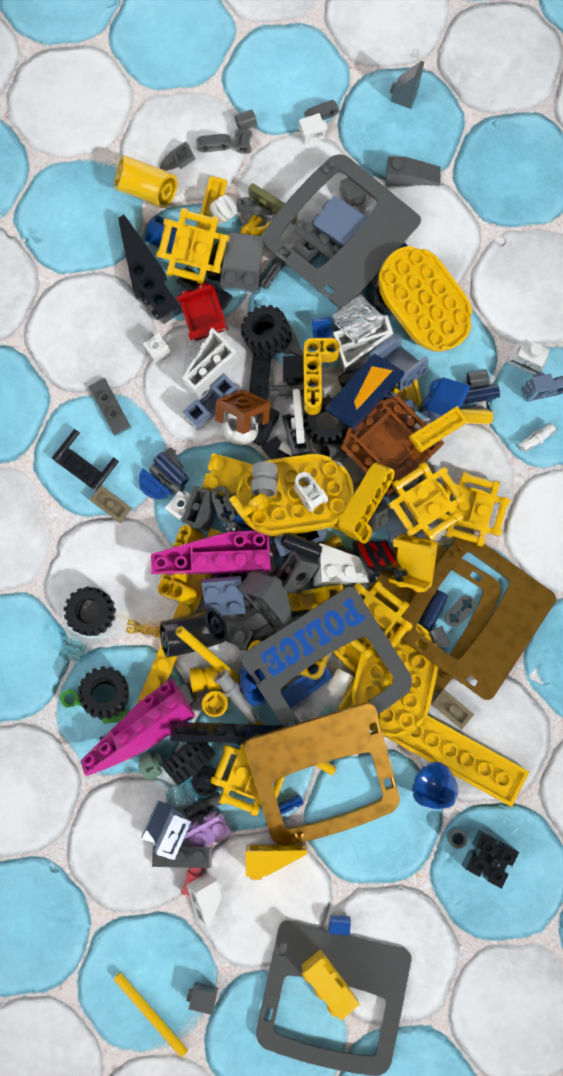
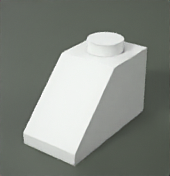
(205, 897)

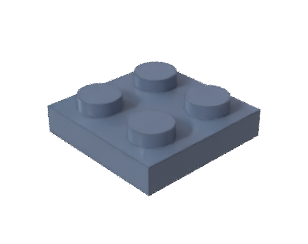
(224, 595)

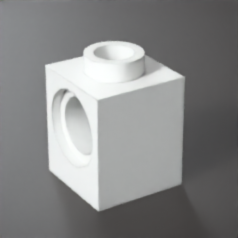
(312, 128)
(157, 349)

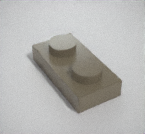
(110, 504)
(452, 708)

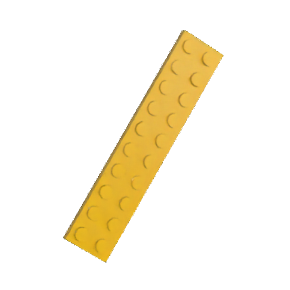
(462, 756)

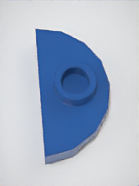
(152, 487)

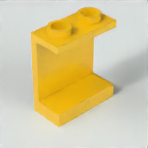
(418, 558)

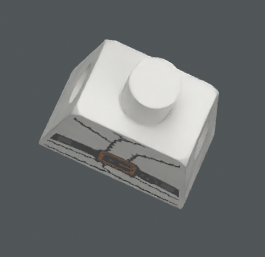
(529, 356)

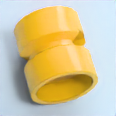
(203, 679)
(215, 703)

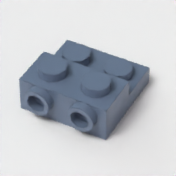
(542, 387)

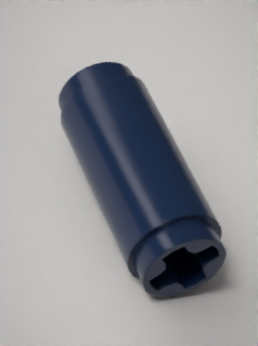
(482, 393)
(171, 469)
(433, 610)

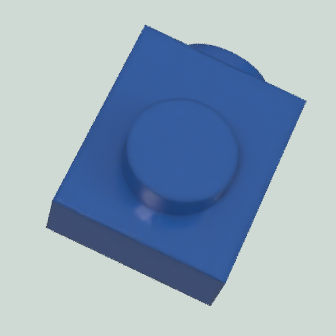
(322, 328)

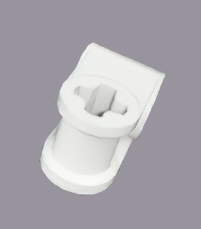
(310, 495)

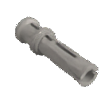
(231, 690)

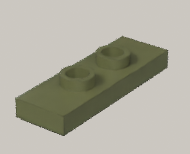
(267, 200)

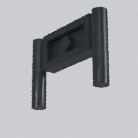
(80, 467)

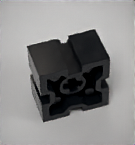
(490, 859)

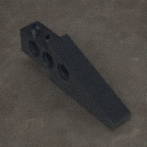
(141, 258)

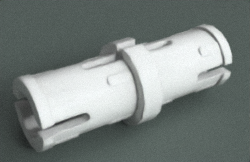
(537, 437)

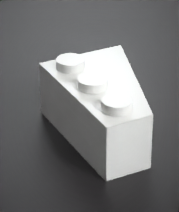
(352, 353)
(212, 361)
(339, 569)

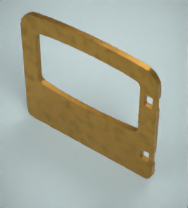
(486, 605)
(504, 635)
(313, 743)

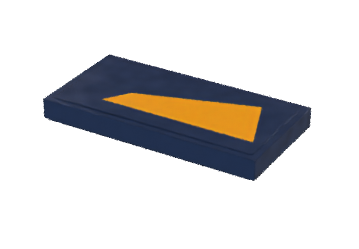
(364, 391)

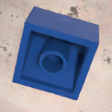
(443, 397)

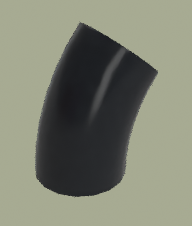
(204, 625)

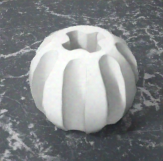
(223, 208)

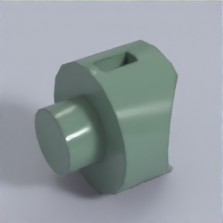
(150, 765)

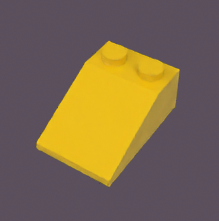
(269, 858)

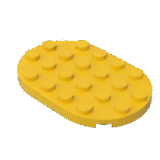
(425, 299)
(286, 510)
(373, 677)

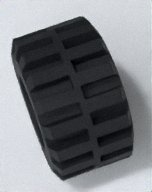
(262, 319)
(321, 435)
(74, 606)
(99, 677)
(188, 761)

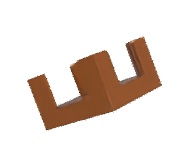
(243, 406)

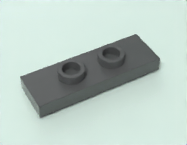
(109, 406)

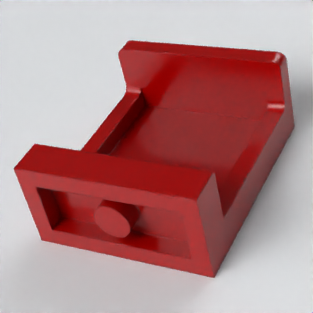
(202, 311)

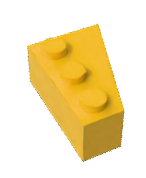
(329, 985)

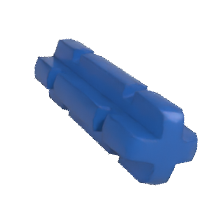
(289, 805)

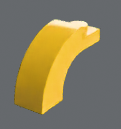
(307, 598)

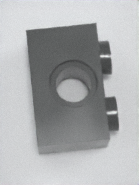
(297, 572)

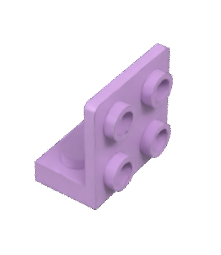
(209, 830)

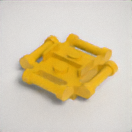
(192, 246)
(426, 501)
(477, 510)
(383, 615)
(239, 780)

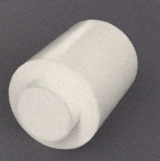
(340, 684)

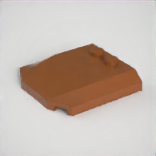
(386, 441)

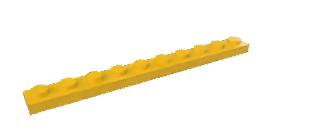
(163, 666)

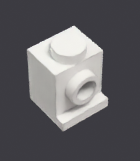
(174, 509)

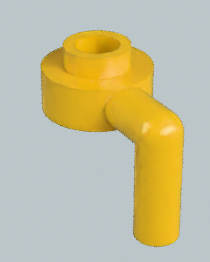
(257, 503)

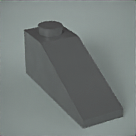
(407, 86)
(411, 172)

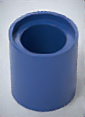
(339, 925)

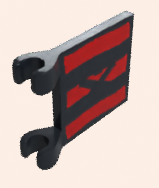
(378, 557)

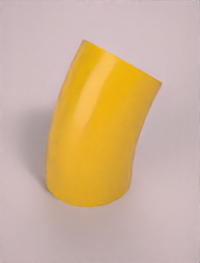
(145, 181)

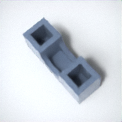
(203, 410)

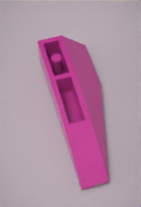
(220, 554)
(140, 728)

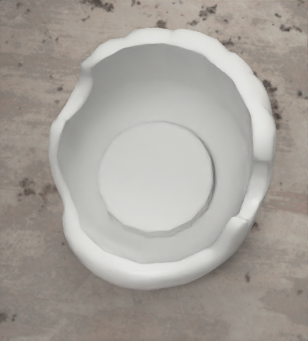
(231, 434)

